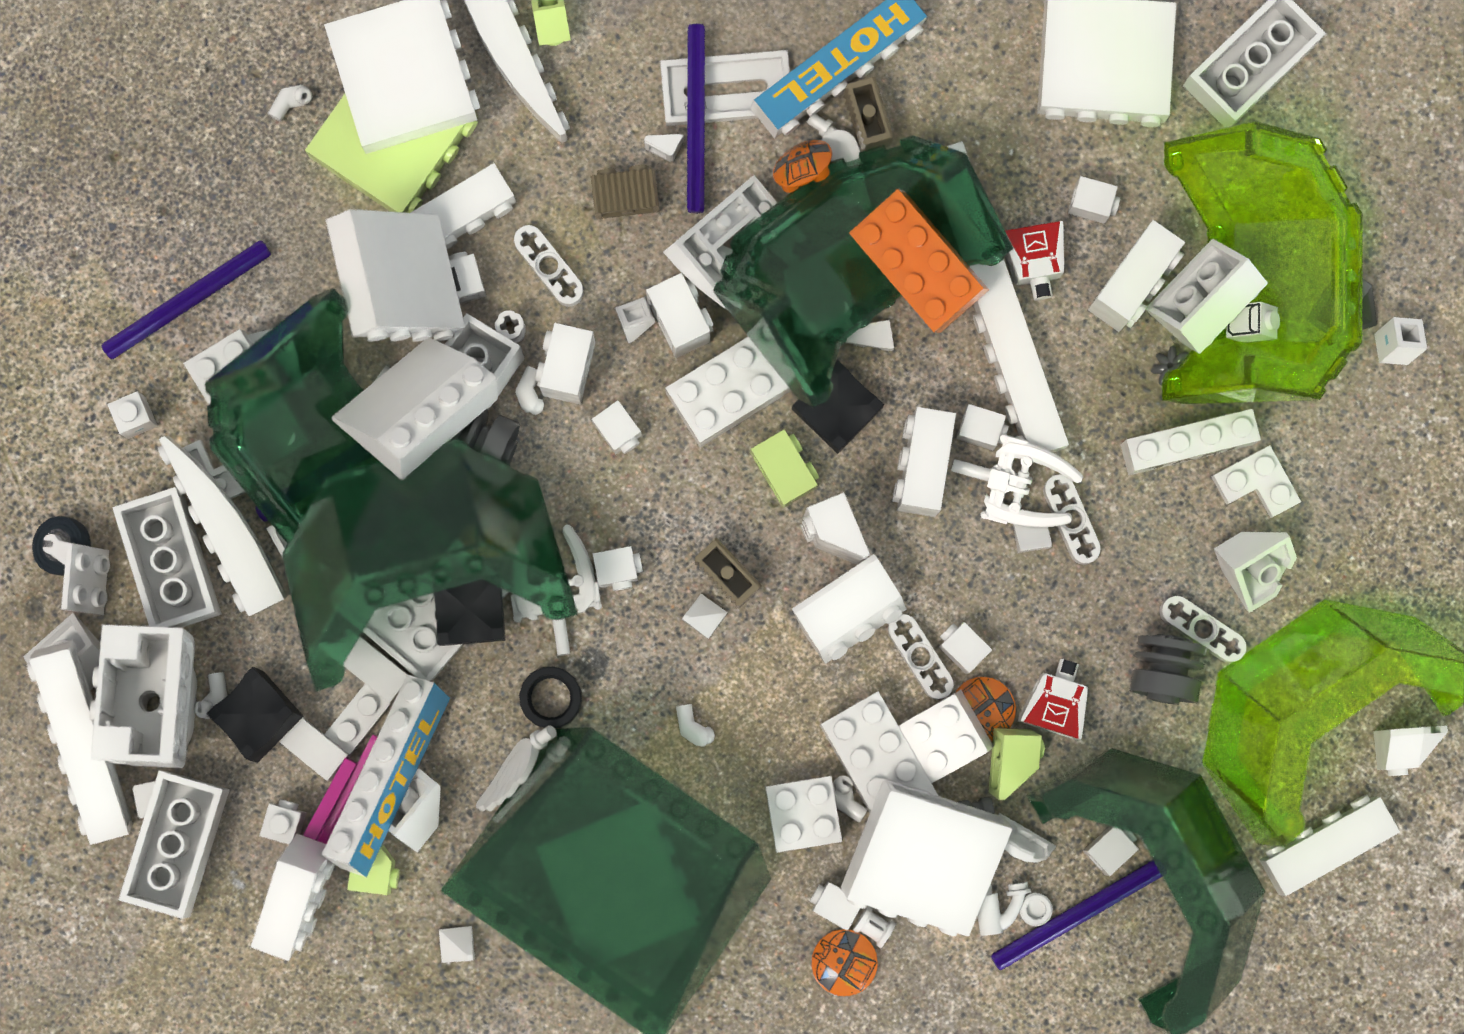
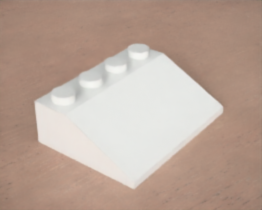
(418, 405)

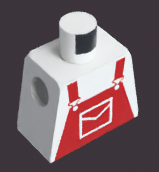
(1037, 256)
(1057, 703)

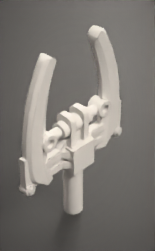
(1004, 479)
(587, 597)

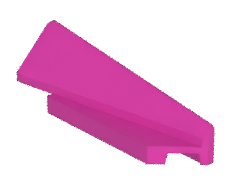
(334, 800)

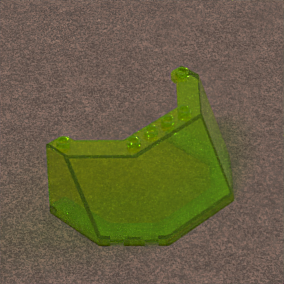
(1290, 216)
(1303, 687)

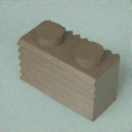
(868, 114)
(624, 192)
(727, 573)

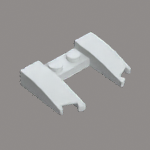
(696, 249)
(382, 684)

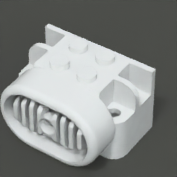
(131, 670)

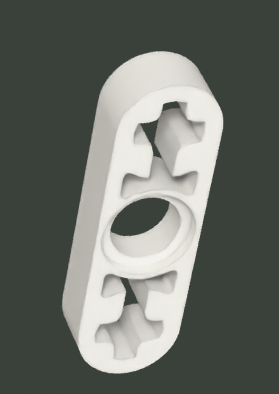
(527, 252)
(1089, 538)
(1227, 636)
(934, 658)

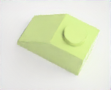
(550, 21)
(1013, 759)
(381, 877)

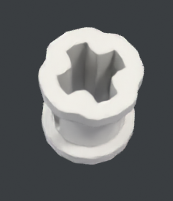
(520, 329)
(874, 926)

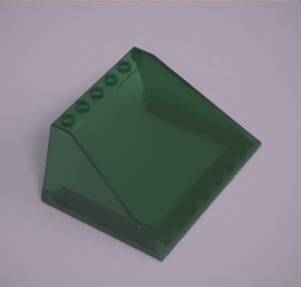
(612, 878)

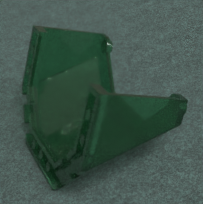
(808, 285)
(277, 410)
(396, 539)
(1195, 858)

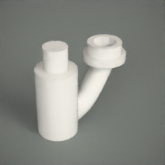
(989, 915)

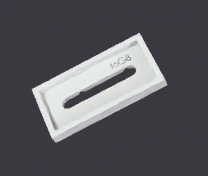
(721, 69)

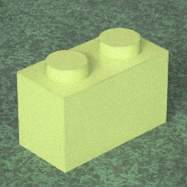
(784, 467)

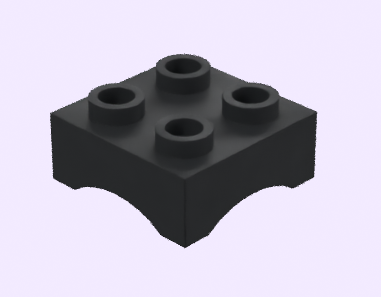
(845, 411)
(470, 614)
(255, 715)

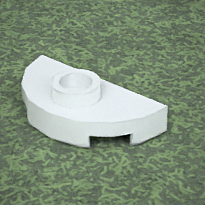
(1026, 844)

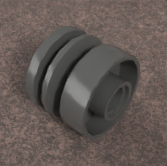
(496, 440)
(1168, 669)

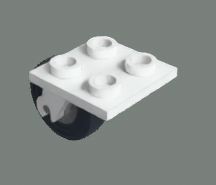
(65, 549)

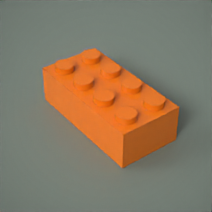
(918, 261)

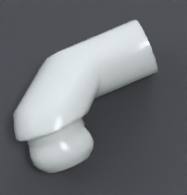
(289, 98)
(526, 393)
(217, 693)
(692, 730)
(845, 800)

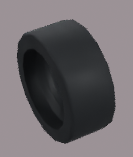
(548, 673)

